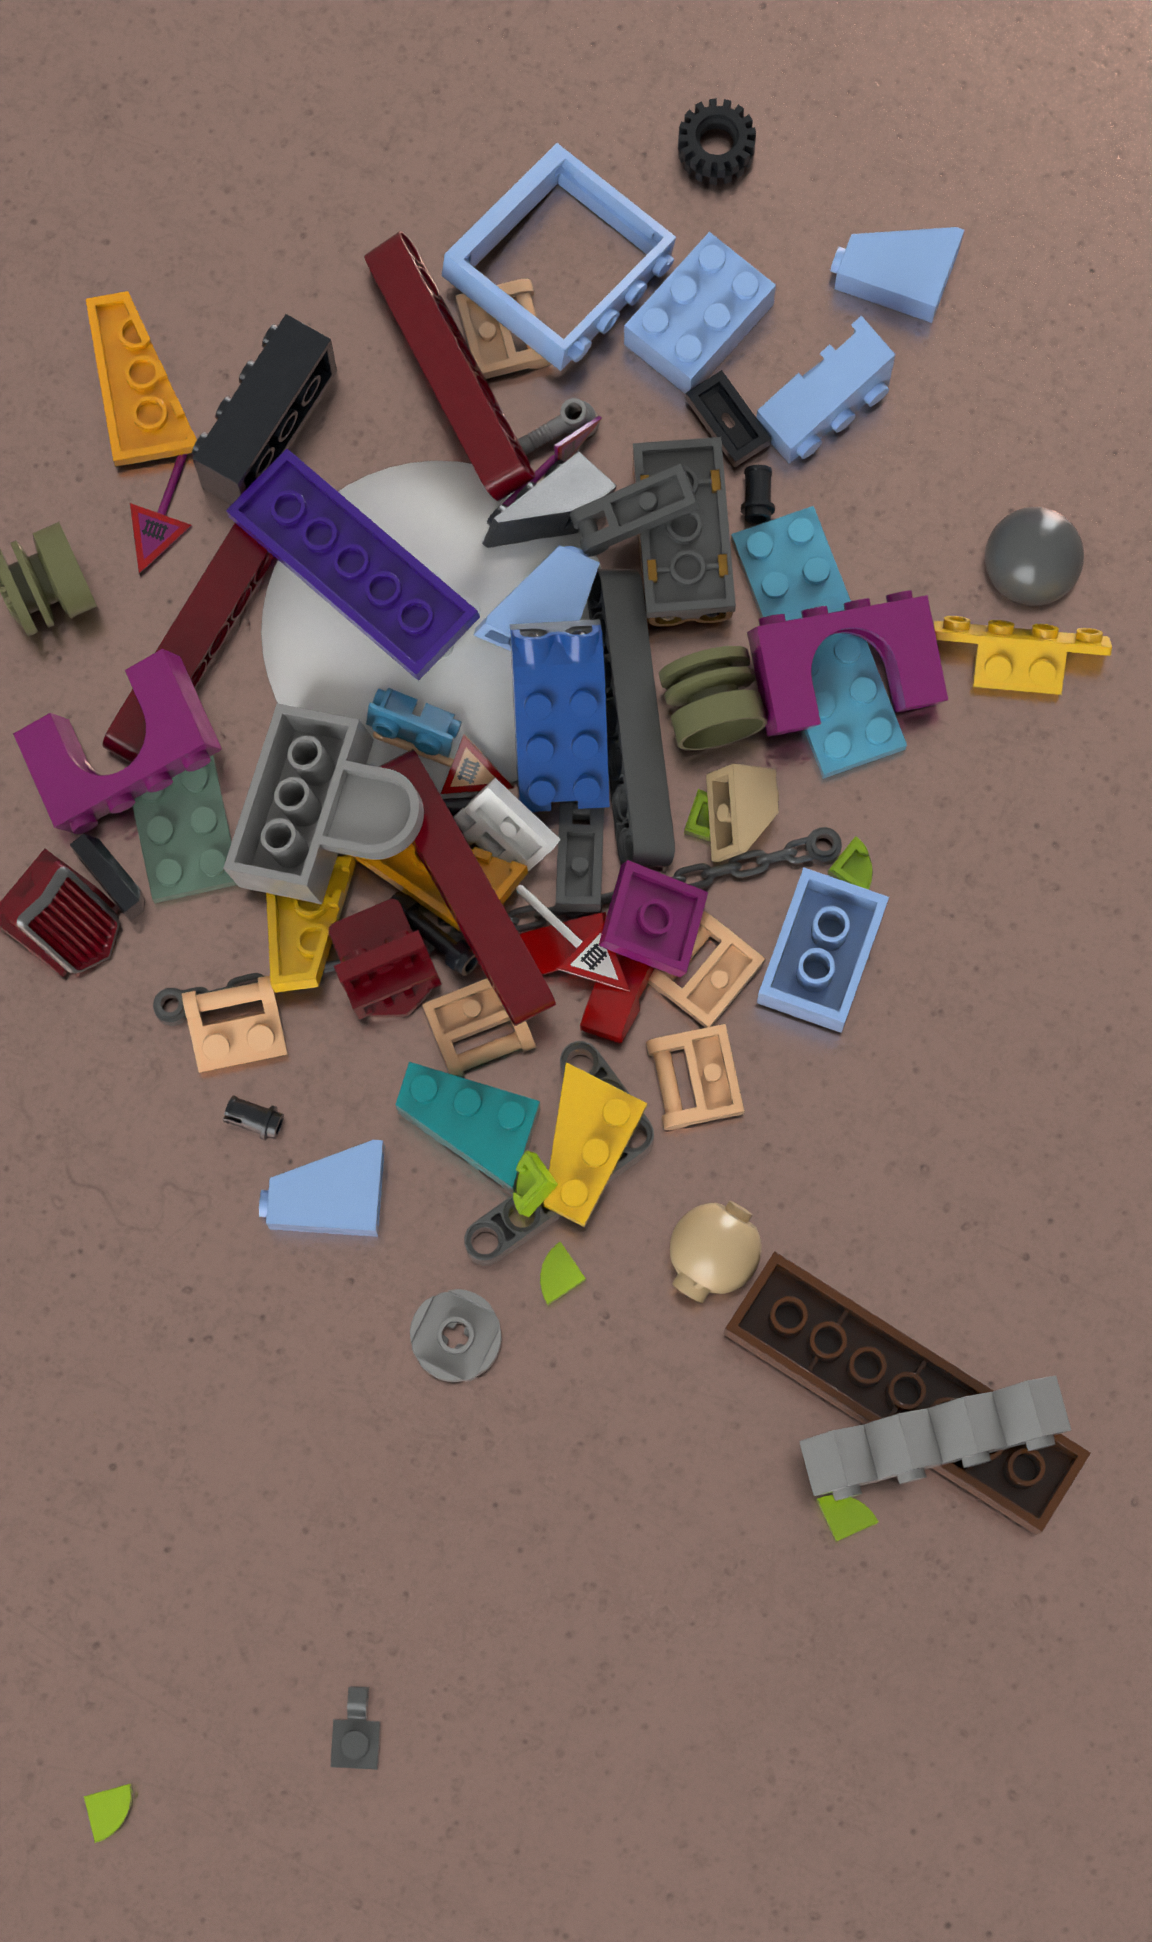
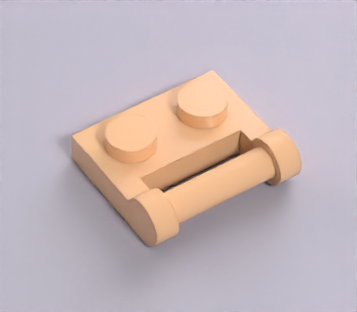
(493, 342)
(717, 979)
(466, 1014)
(235, 1038)
(710, 1074)

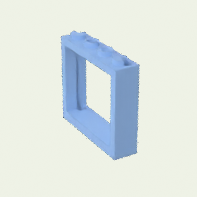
(600, 197)

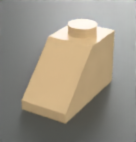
(739, 807)

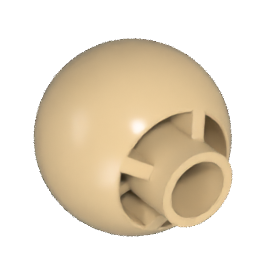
(714, 1250)

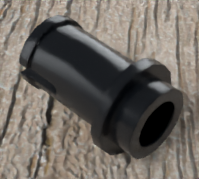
(757, 502)
(254, 1117)

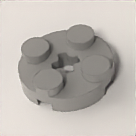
(448, 1310)

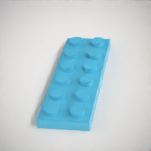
(794, 571)

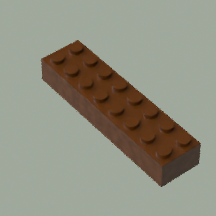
(882, 1372)

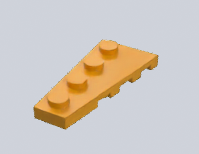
(137, 396)
(411, 877)

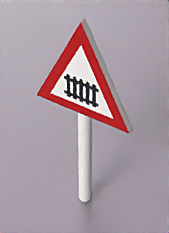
(589, 958)

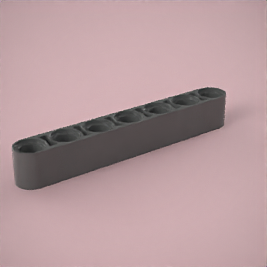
(633, 722)

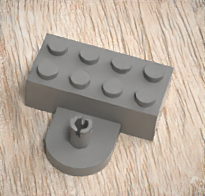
(318, 801)

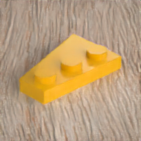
(300, 931)
(588, 1141)

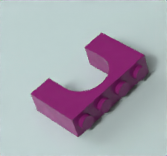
(896, 629)
(175, 741)

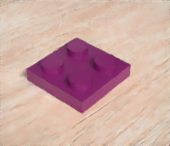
(653, 919)

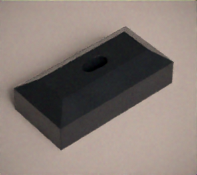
(719, 399)
(109, 875)

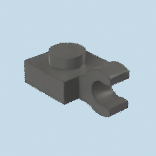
(356, 1738)

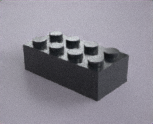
(265, 409)

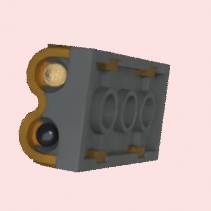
(689, 557)

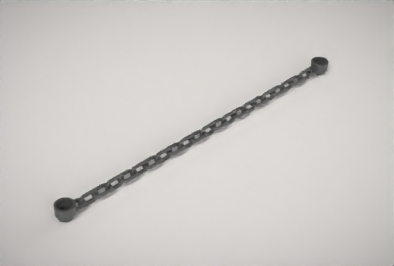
(708, 874)

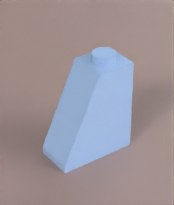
(899, 268)
(549, 594)
(329, 1194)

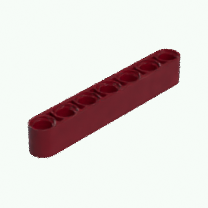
(449, 366)
(199, 627)
(474, 901)

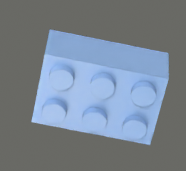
(699, 314)
(822, 950)

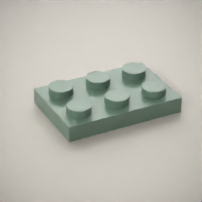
(185, 835)

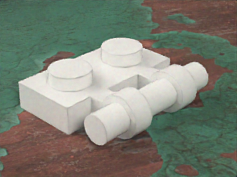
(505, 827)

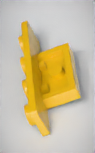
(1021, 657)

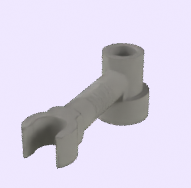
(560, 424)

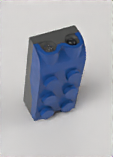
(560, 714)

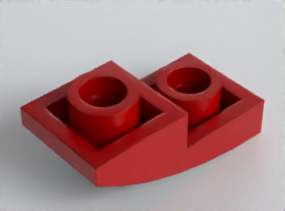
(551, 948)
(613, 1010)

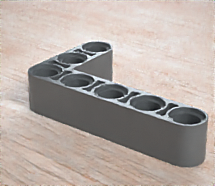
(498, 1221)

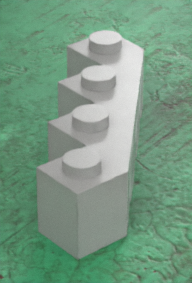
(934, 1437)

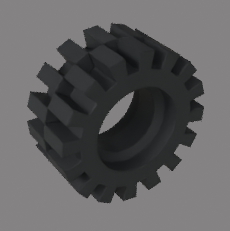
(721, 118)

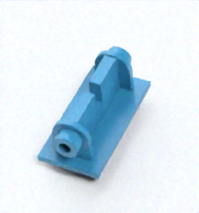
(393, 717)

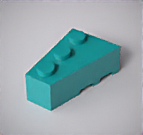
(471, 1119)

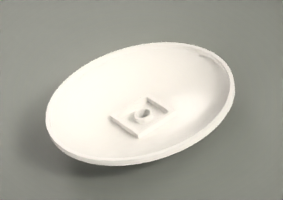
(333, 668)

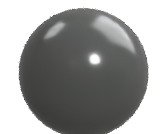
(1034, 556)

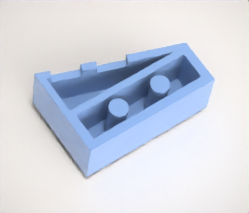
(828, 393)

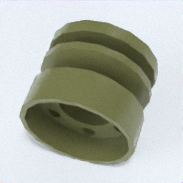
(44, 579)
(712, 698)

